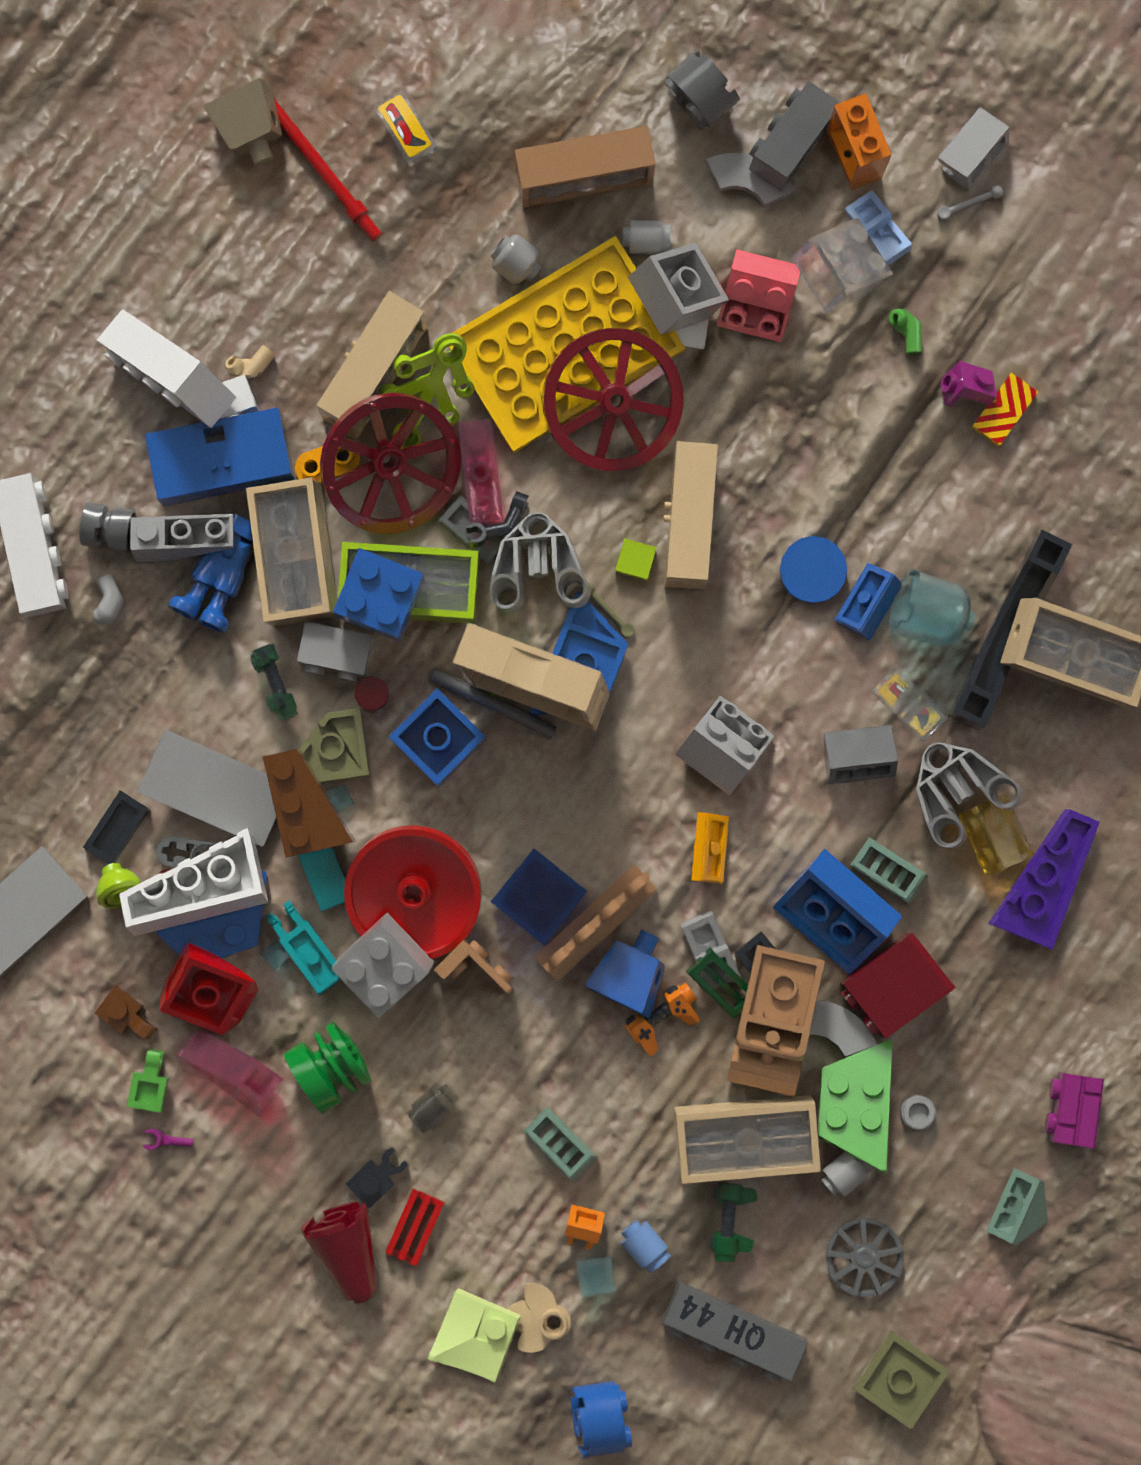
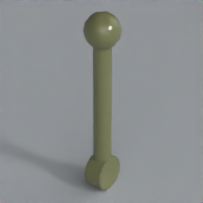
(627, 630)

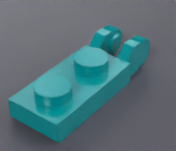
(306, 950)

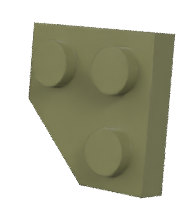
(338, 747)

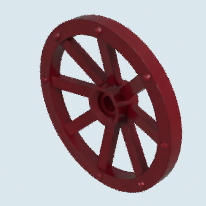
(603, 398)
(394, 467)

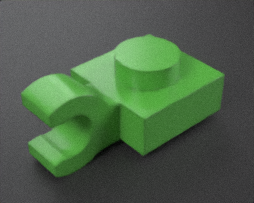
(149, 1088)

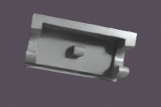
(974, 148)

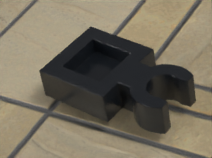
(373, 1181)

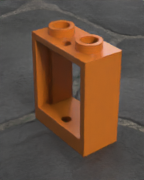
(857, 130)

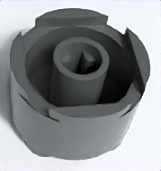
(701, 88)

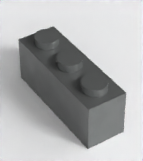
(792, 135)

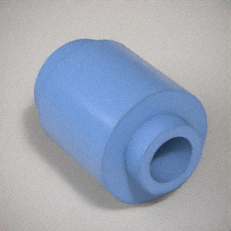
(645, 1246)

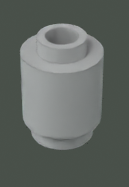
(647, 237)
(845, 1174)

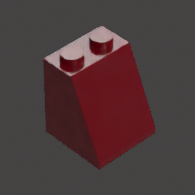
(896, 986)

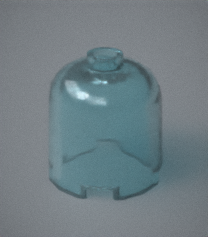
(931, 610)

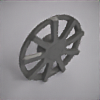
(865, 1257)

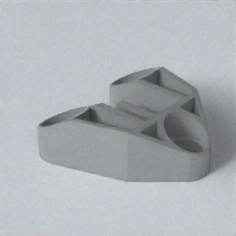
(510, 563)
(935, 804)

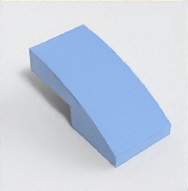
(880, 226)

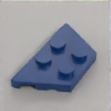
(590, 642)
(219, 934)

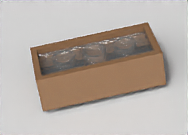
(585, 166)

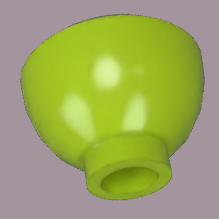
(112, 883)

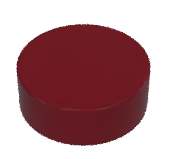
(371, 693)

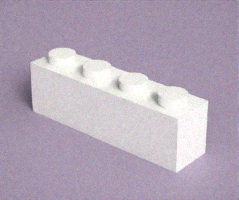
(29, 546)

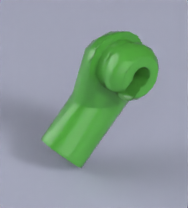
(910, 328)

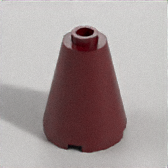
(345, 1249)

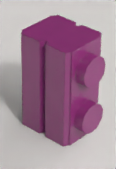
(1074, 1109)

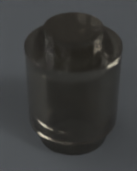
(433, 1107)

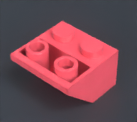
(759, 295)

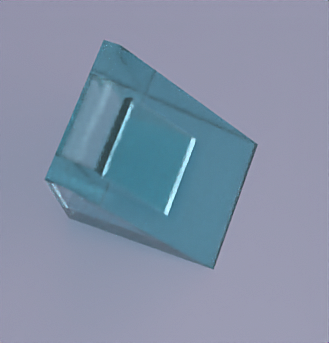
(340, 797)
(275, 954)

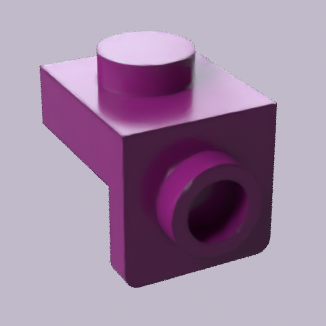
(968, 382)

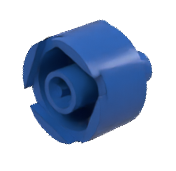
(599, 1419)

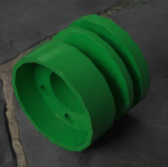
(328, 1067)

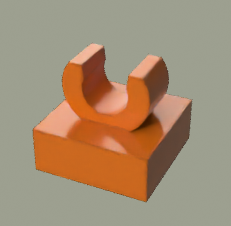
(584, 1225)

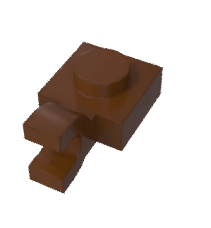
(123, 1011)

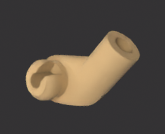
(250, 367)

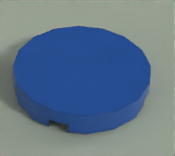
(813, 570)

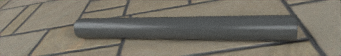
(493, 703)

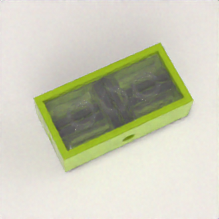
(449, 575)

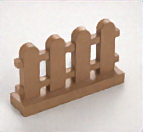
(596, 922)

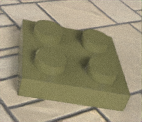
(900, 1379)

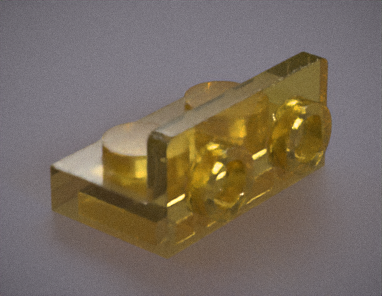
(996, 836)

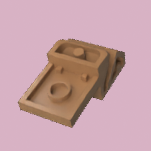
(776, 1020)

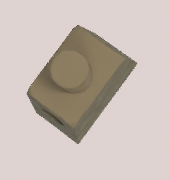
(247, 120)

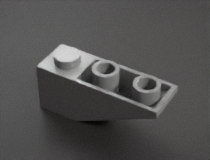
(180, 536)

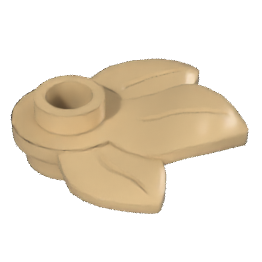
(534, 1313)

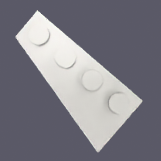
(165, 368)
(198, 888)

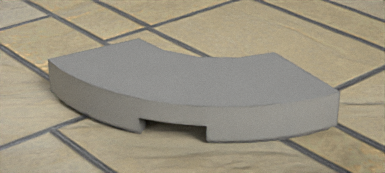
(733, 172)
(841, 1028)

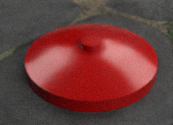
(418, 880)

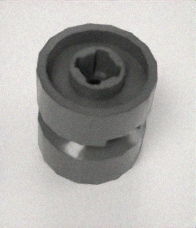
(107, 527)

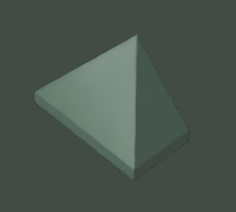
(1020, 1208)

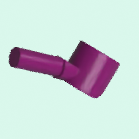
(167, 1140)

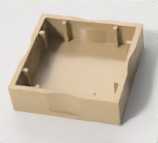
(532, 676)

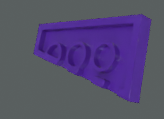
(1045, 887)

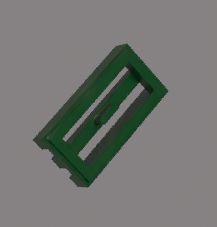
(703, 964)

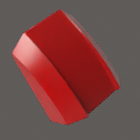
(207, 990)

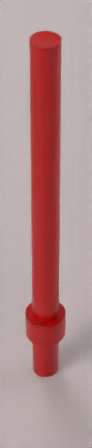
(354, 209)

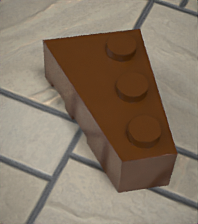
(302, 806)

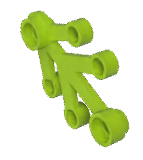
(432, 383)

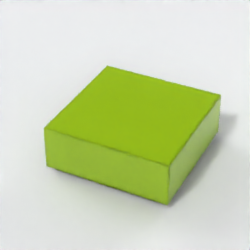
(635, 559)

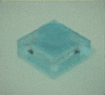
(596, 1276)

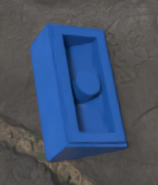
(868, 601)

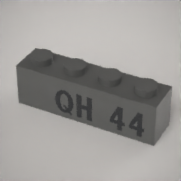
(734, 1331)

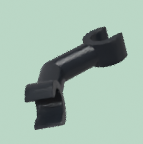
(517, 509)

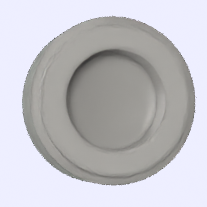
(917, 1112)

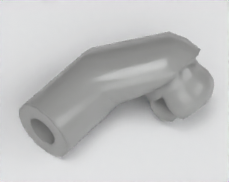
(111, 602)

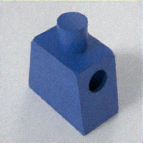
(630, 974)

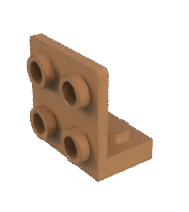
(456, 963)

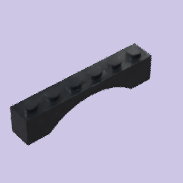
(987, 674)

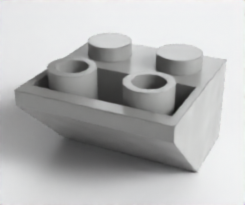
(724, 745)

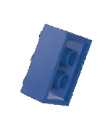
(837, 911)

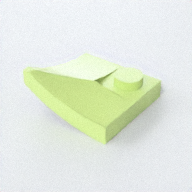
(475, 1335)

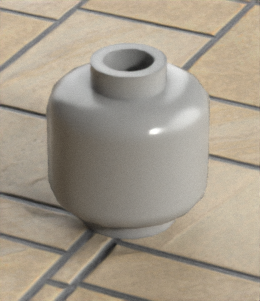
(515, 259)

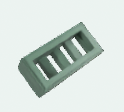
(913, 888)
(583, 1164)

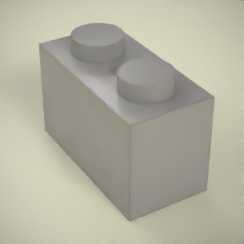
(335, 651)

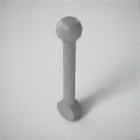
(944, 212)

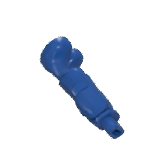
(220, 571)

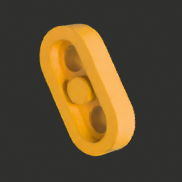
(314, 455)

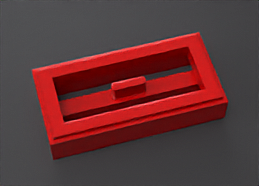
(402, 1254)

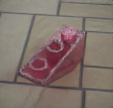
(480, 470)
(232, 1071)

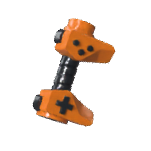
(677, 1002)

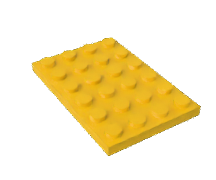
(522, 336)

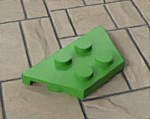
(858, 1105)

